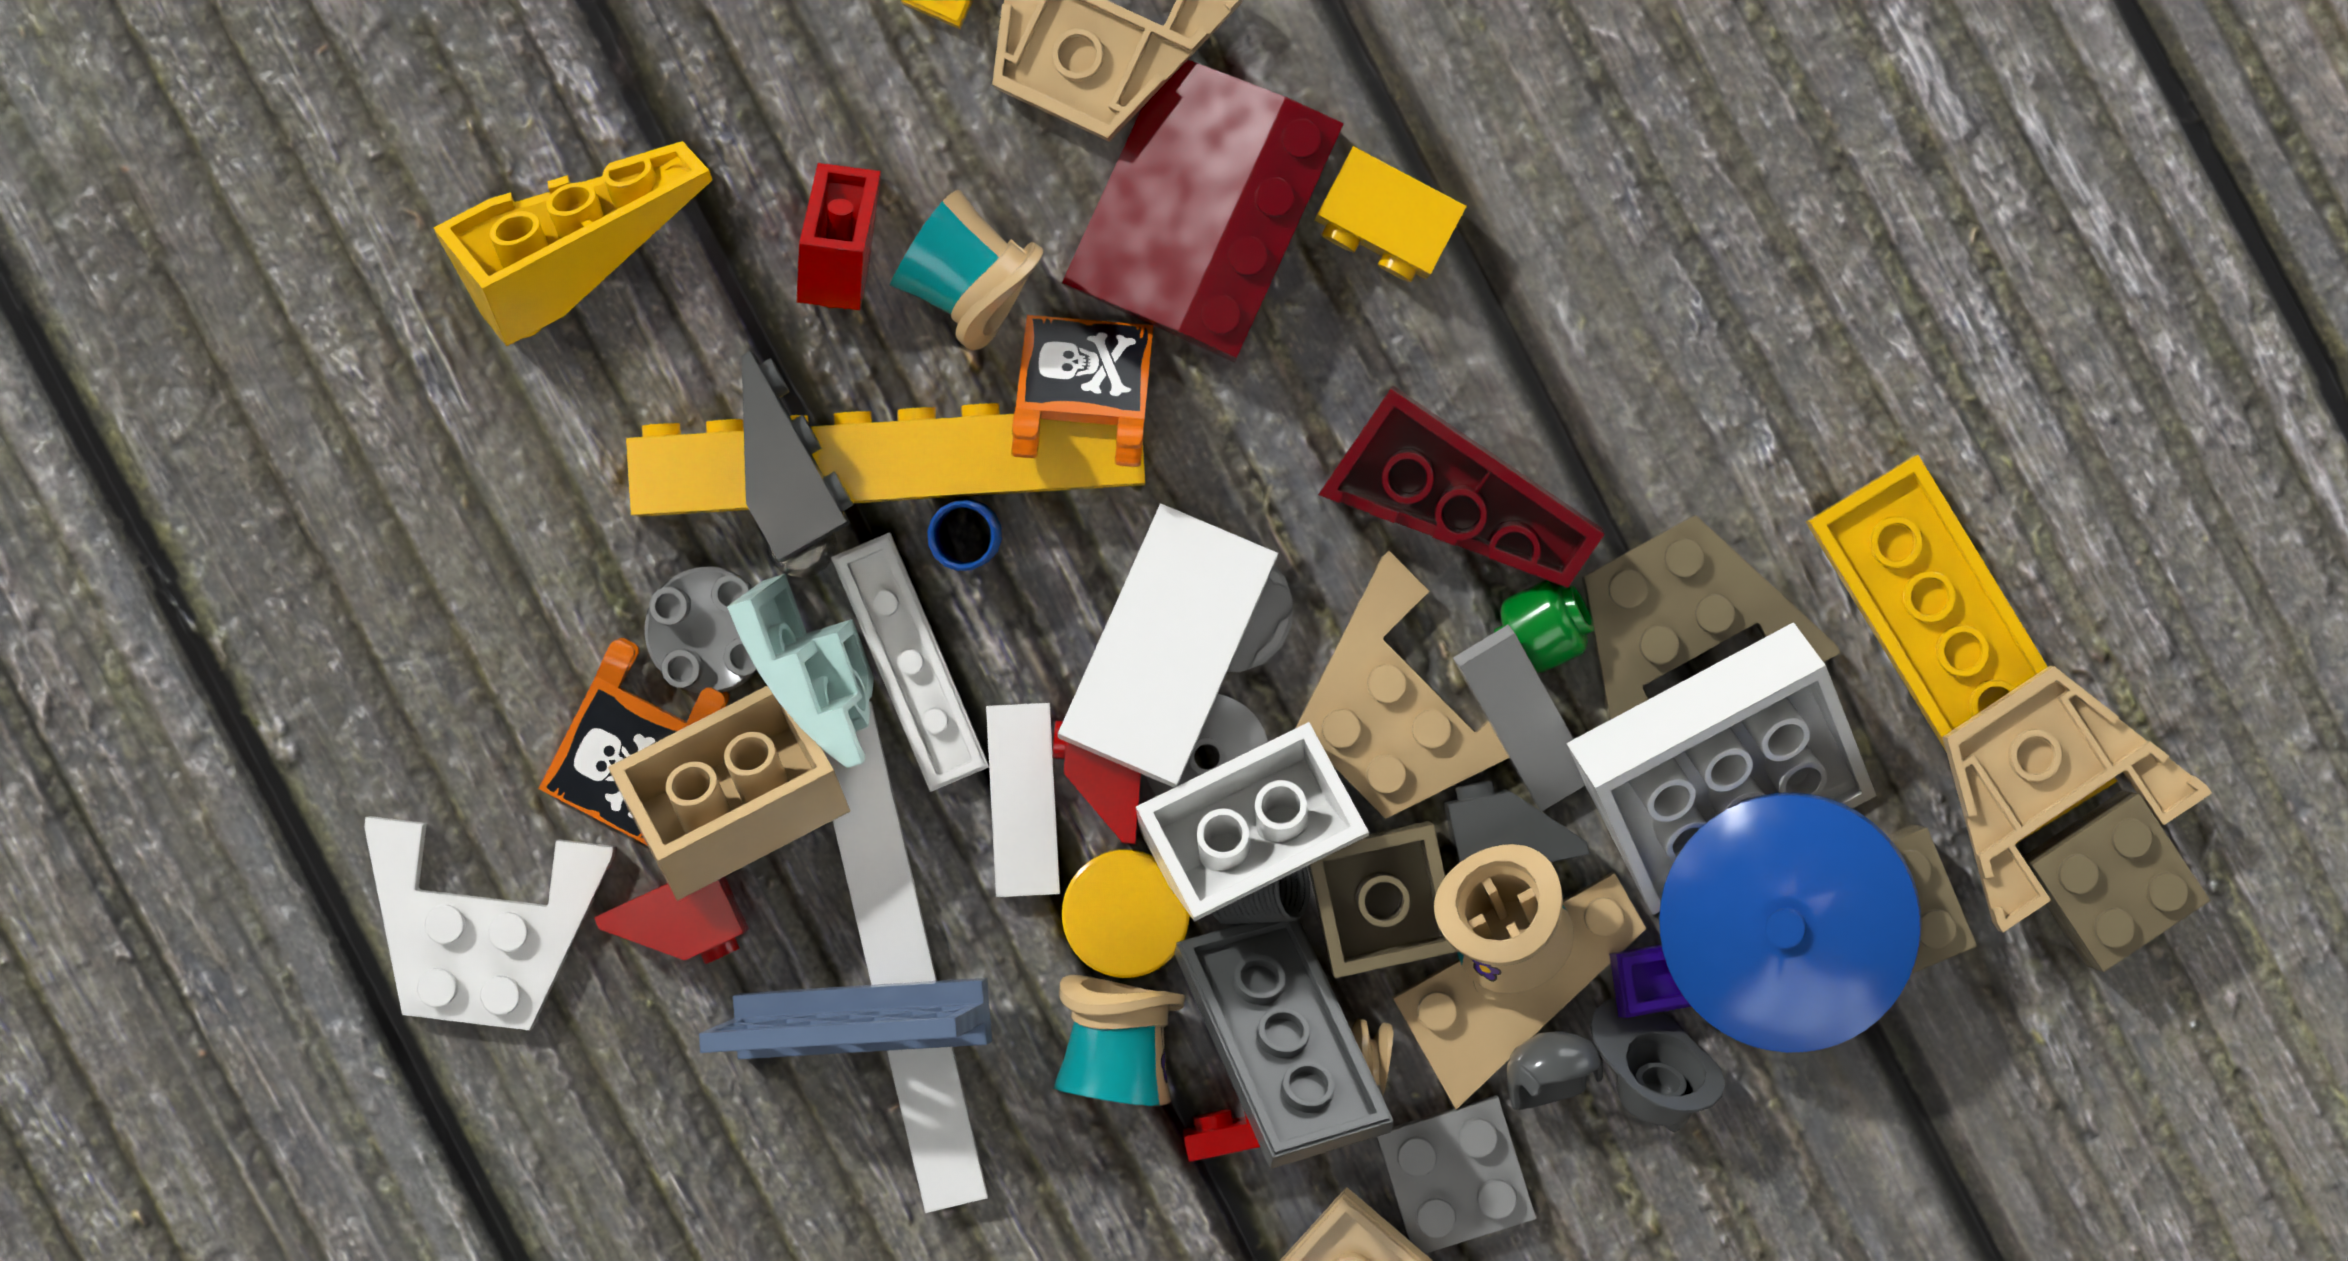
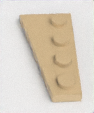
(1474, 1030)

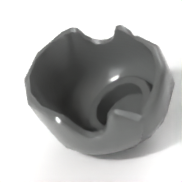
(1551, 1069)

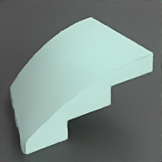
(813, 675)

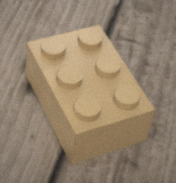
(728, 791)

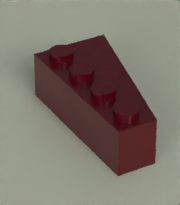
(1446, 485)

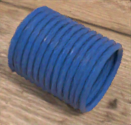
(934, 535)

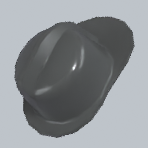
(1657, 1066)

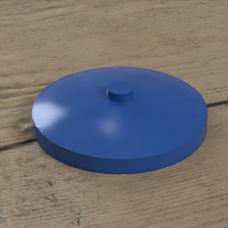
(1790, 922)

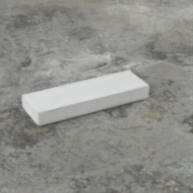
(1023, 799)

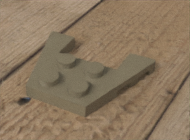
(1675, 603)

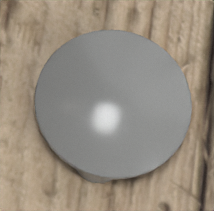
(694, 633)

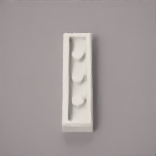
(910, 662)

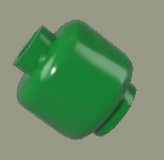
(1548, 623)

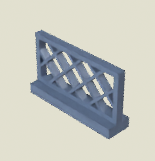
(854, 1019)

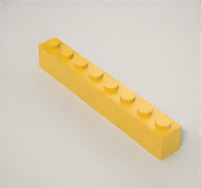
(879, 460)

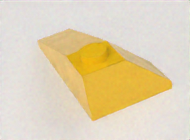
(549, 251)

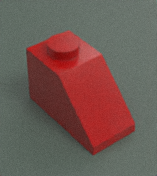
(837, 237)
(1104, 784)
(682, 928)

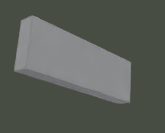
(1521, 716)

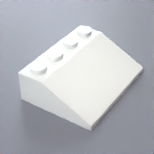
(1716, 739)

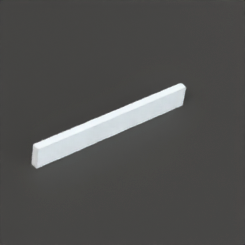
(900, 953)

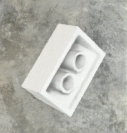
(1249, 822)

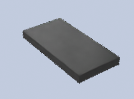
(1283, 1040)

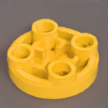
(1123, 914)

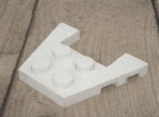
(473, 953)

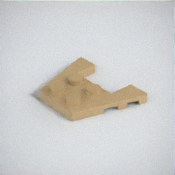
(1096, 58)
(1381, 718)
(2036, 759)

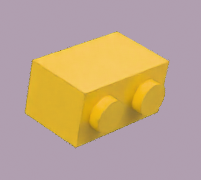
(1388, 215)

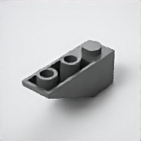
(782, 479)

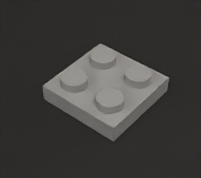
(1456, 1175)

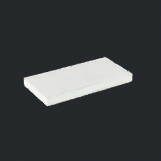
(1167, 645)

